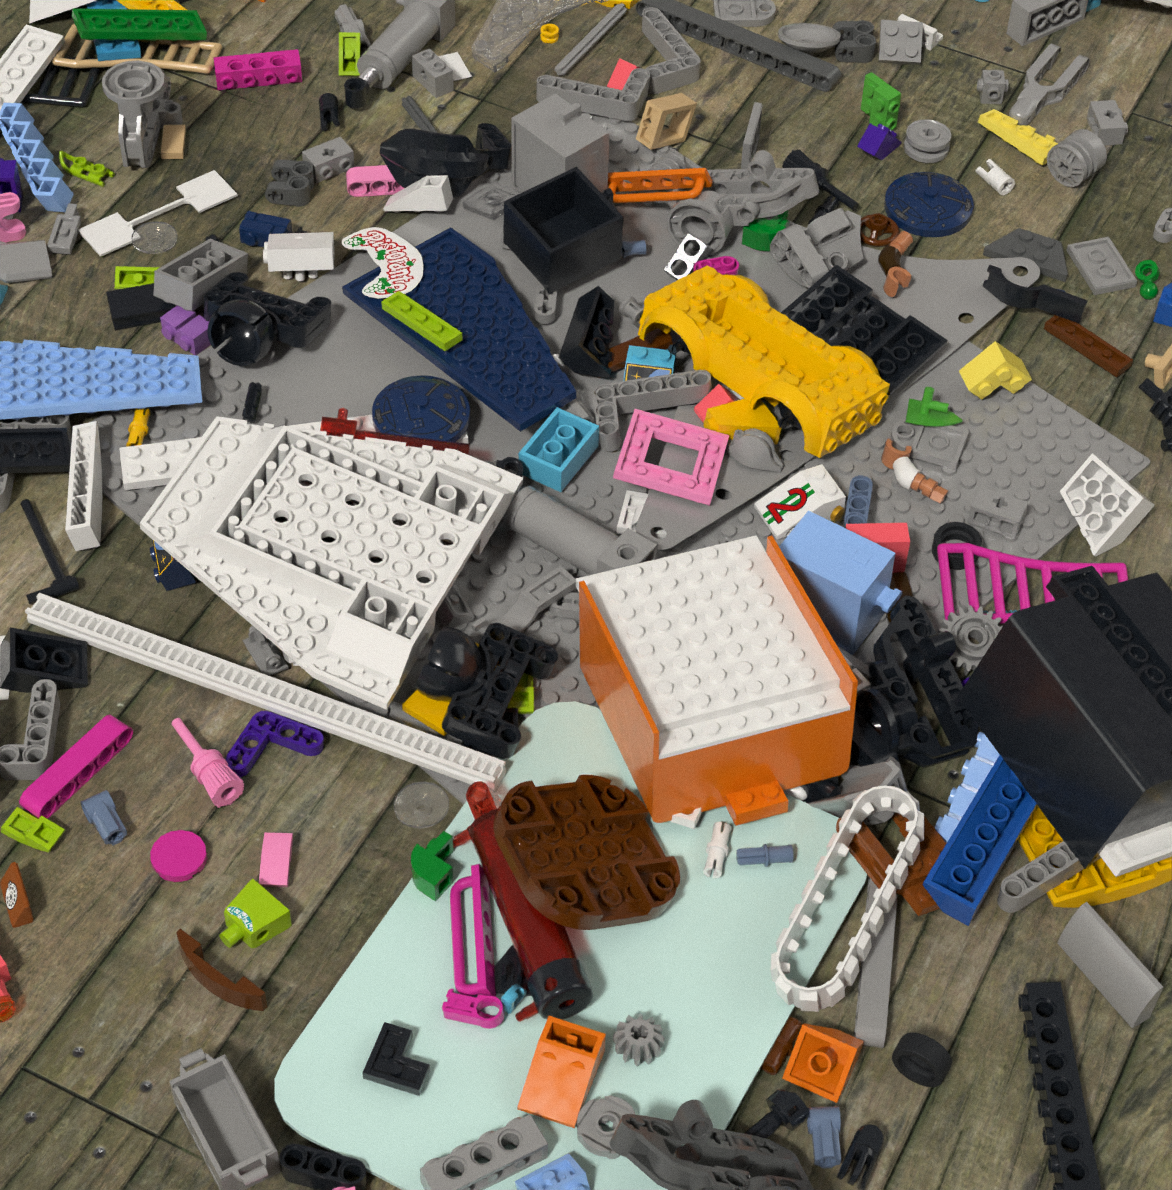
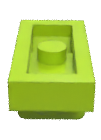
(349, 53)

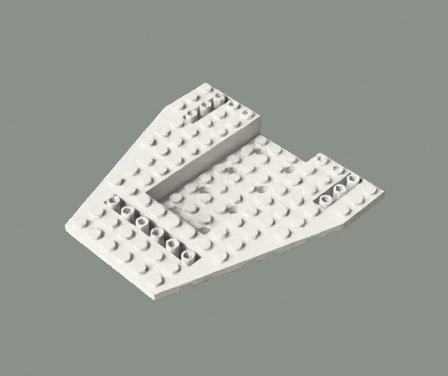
(316, 599)

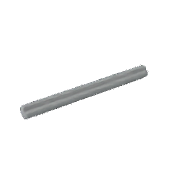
(590, 39)

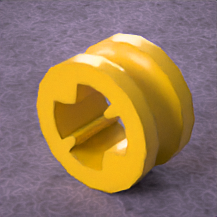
(549, 33)

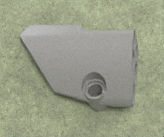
(816, 249)

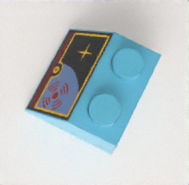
(648, 362)

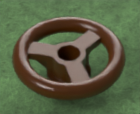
(878, 225)

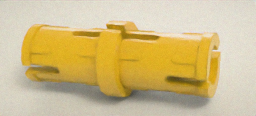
(138, 427)

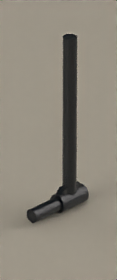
(62, 584)

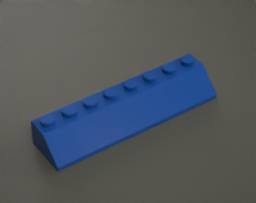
(980, 844)

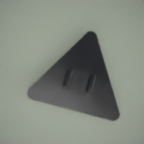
(509, 972)

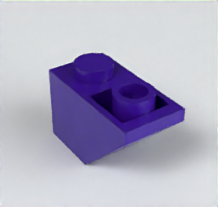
(879, 141)

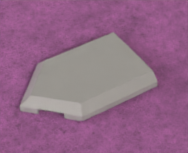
(24, 261)

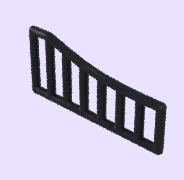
(63, 98)

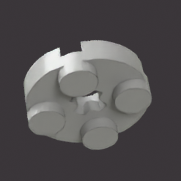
(596, 1112)

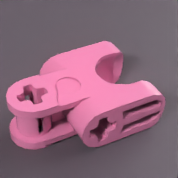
(13, 228)

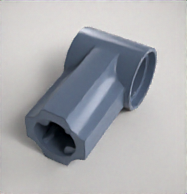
(102, 813)
(825, 1127)

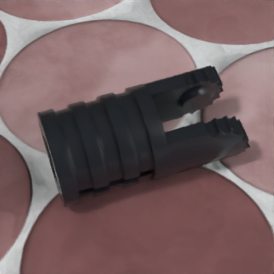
(328, 110)

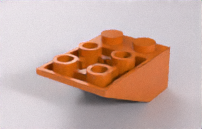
(562, 1071)

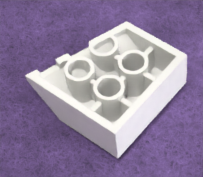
(1104, 504)

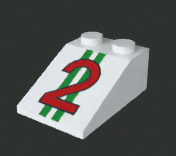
(805, 491)

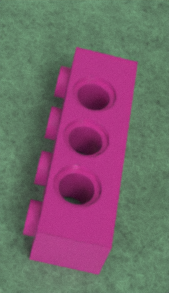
(257, 69)

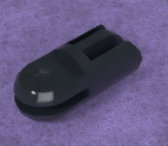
(865, 1151)

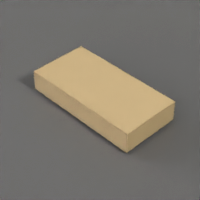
(173, 141)

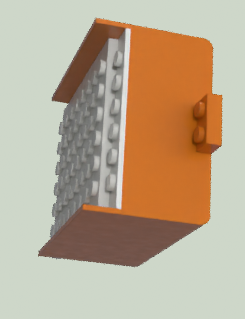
(716, 679)

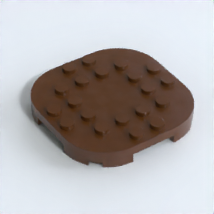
(585, 853)

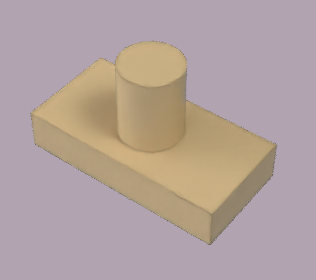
(1162, 367)

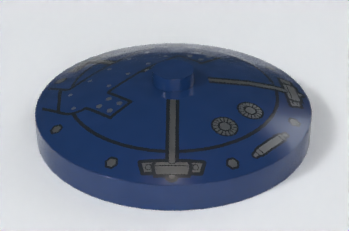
(929, 204)
(422, 409)

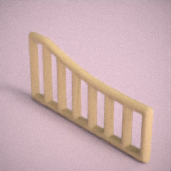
(166, 63)

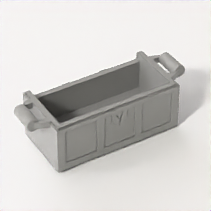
(223, 1123)

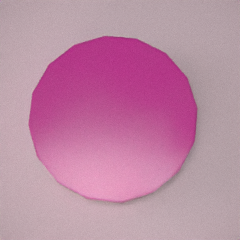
(178, 855)

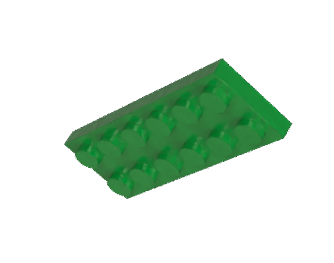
(139, 24)

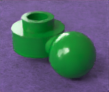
(1148, 289)

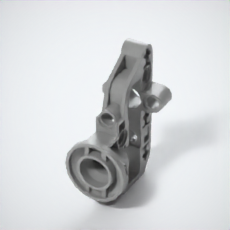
(143, 108)
(737, 200)

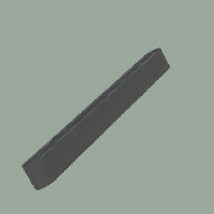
(746, 44)

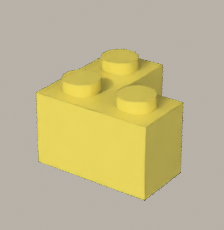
(994, 368)

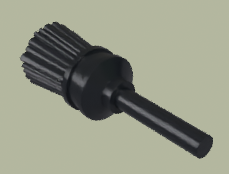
(798, 159)

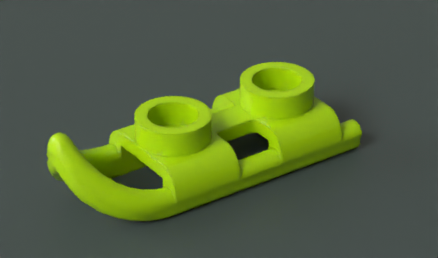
(80, 164)

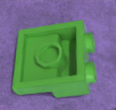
(880, 101)

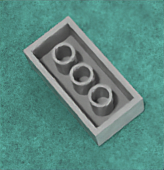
(1038, 18)
(196, 272)

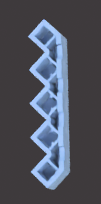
(34, 157)
(961, 797)

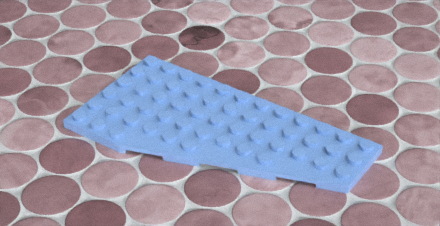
(58, 380)

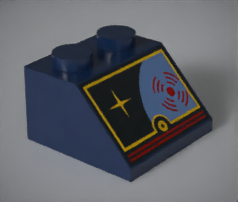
(169, 570)

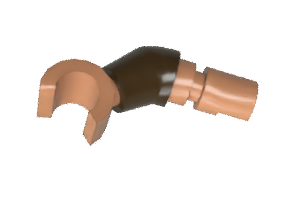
(889, 261)

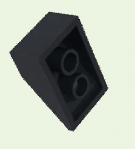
(40, 656)

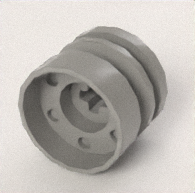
(1076, 157)

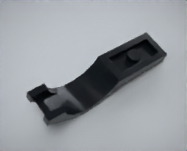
(1040, 297)

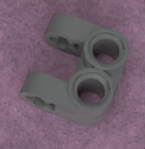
(857, 41)
(292, 184)

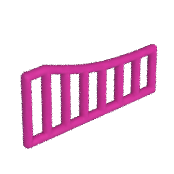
(1020, 564)

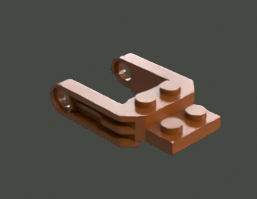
(875, 860)

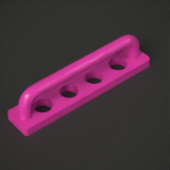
(483, 934)

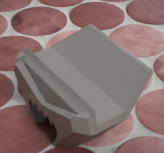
(860, 779)

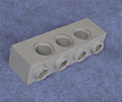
(502, 1164)

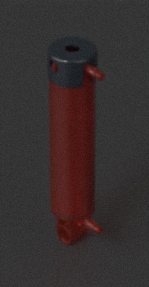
(542, 946)

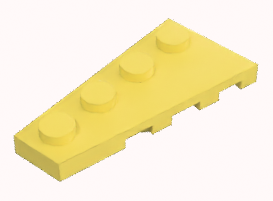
(1019, 136)

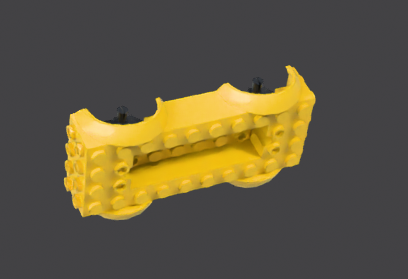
(763, 353)

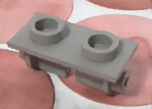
(264, 653)

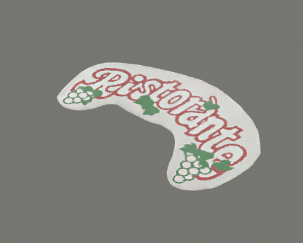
(397, 258)

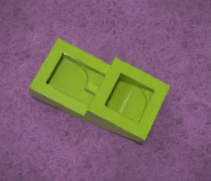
(523, 696)
(33, 832)

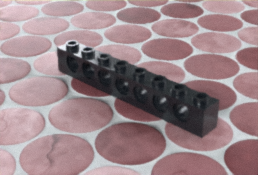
(1049, 1000)

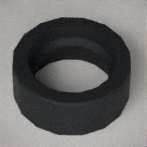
(958, 531)
(922, 1059)

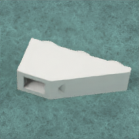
(426, 194)

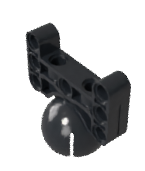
(256, 316)
(465, 672)

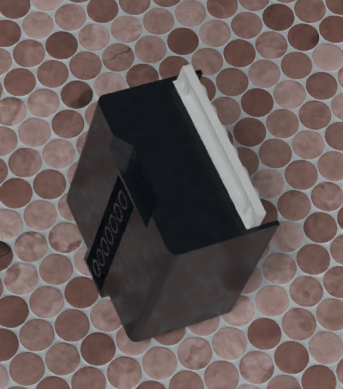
(1085, 713)

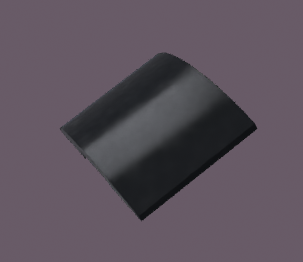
(847, 314)

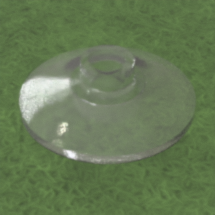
(154, 237)
(417, 797)

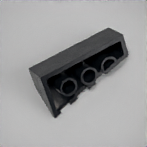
(589, 335)

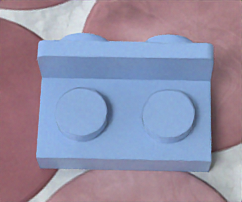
(558, 1175)

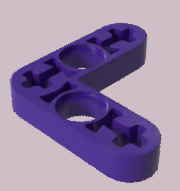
(264, 734)

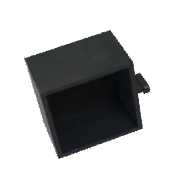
(563, 229)

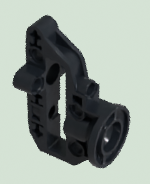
(925, 662)

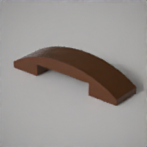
(241, 994)

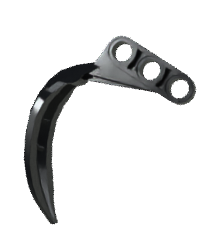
(422, 153)

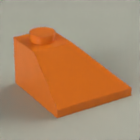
(823, 1060)

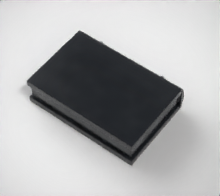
(136, 306)

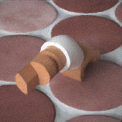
(908, 475)

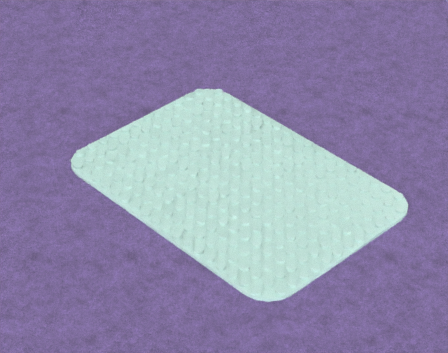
(691, 968)

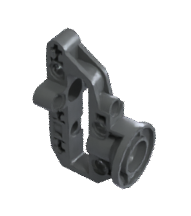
(710, 1155)

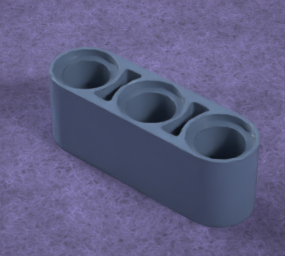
(858, 500)

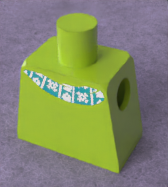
(254, 917)

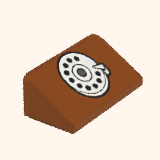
(16, 897)

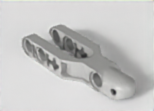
(1037, 96)

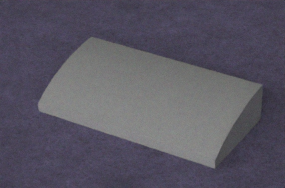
(1110, 965)

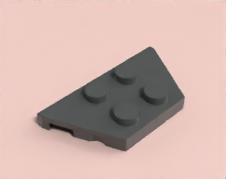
(1042, 250)

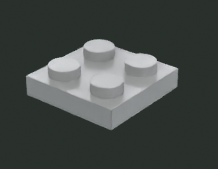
(900, 42)

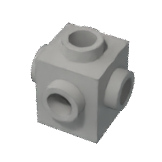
(992, 86)

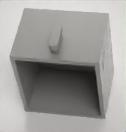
(554, 140)

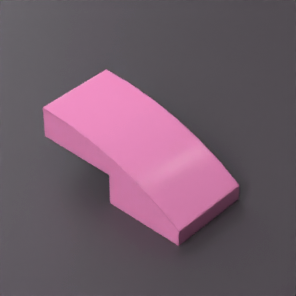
(275, 859)

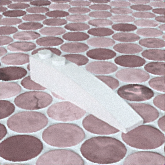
(85, 488)

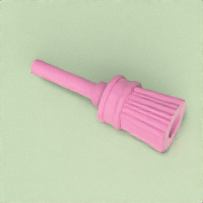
(211, 769)

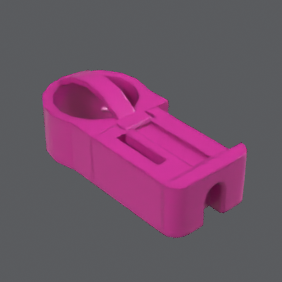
(468, 1009)

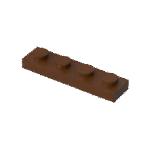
(1089, 345)

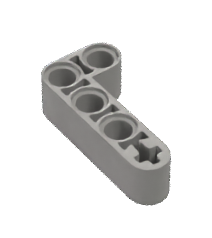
(35, 756)

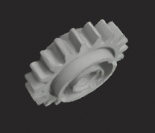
(966, 626)

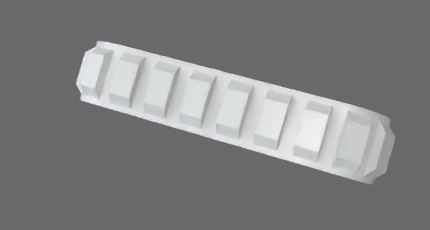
(868, 802)

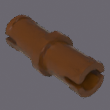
(782, 1047)

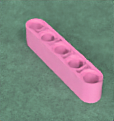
(371, 181)

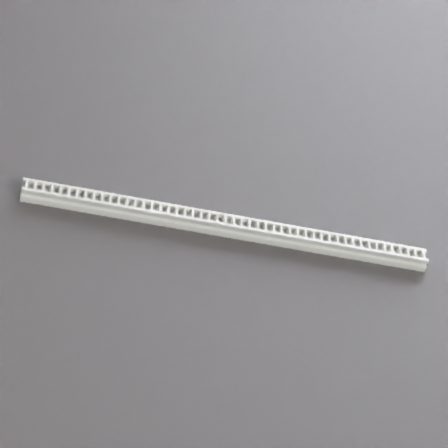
(267, 692)

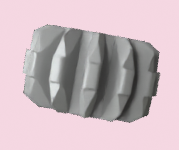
(638, 1039)

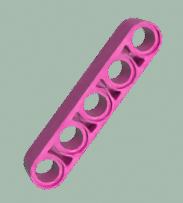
(76, 767)

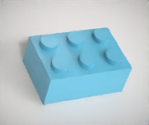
(559, 449)

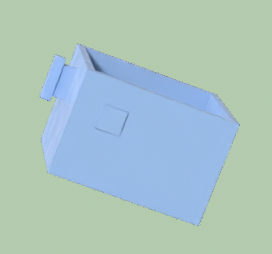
(842, 577)

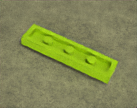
(422, 320)

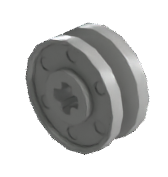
(927, 141)

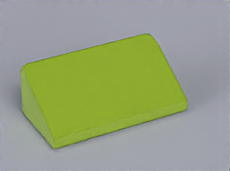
(133, 276)

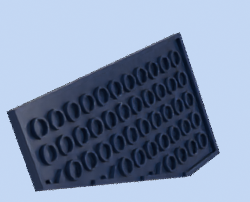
(501, 351)

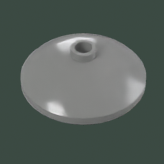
(809, 37)

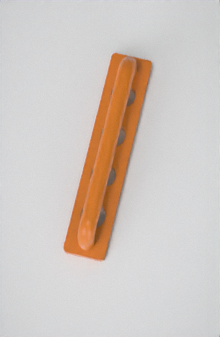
(699, 176)

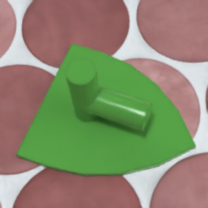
(930, 412)

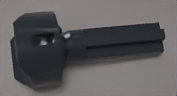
(785, 1109)

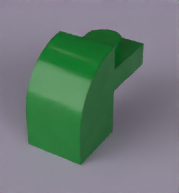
(762, 231)
(428, 866)

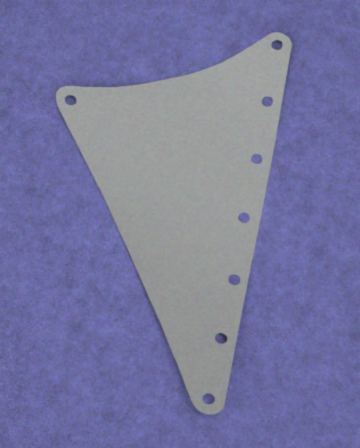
(934, 296)

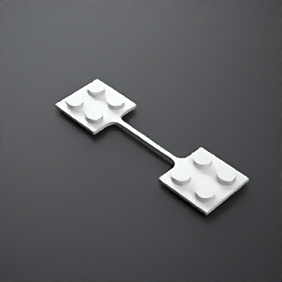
(116, 233)

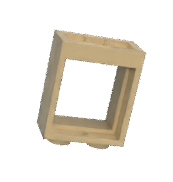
(656, 110)

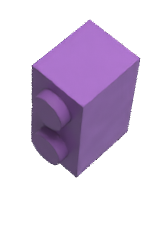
(188, 334)

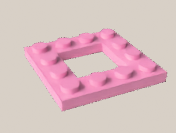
(694, 487)

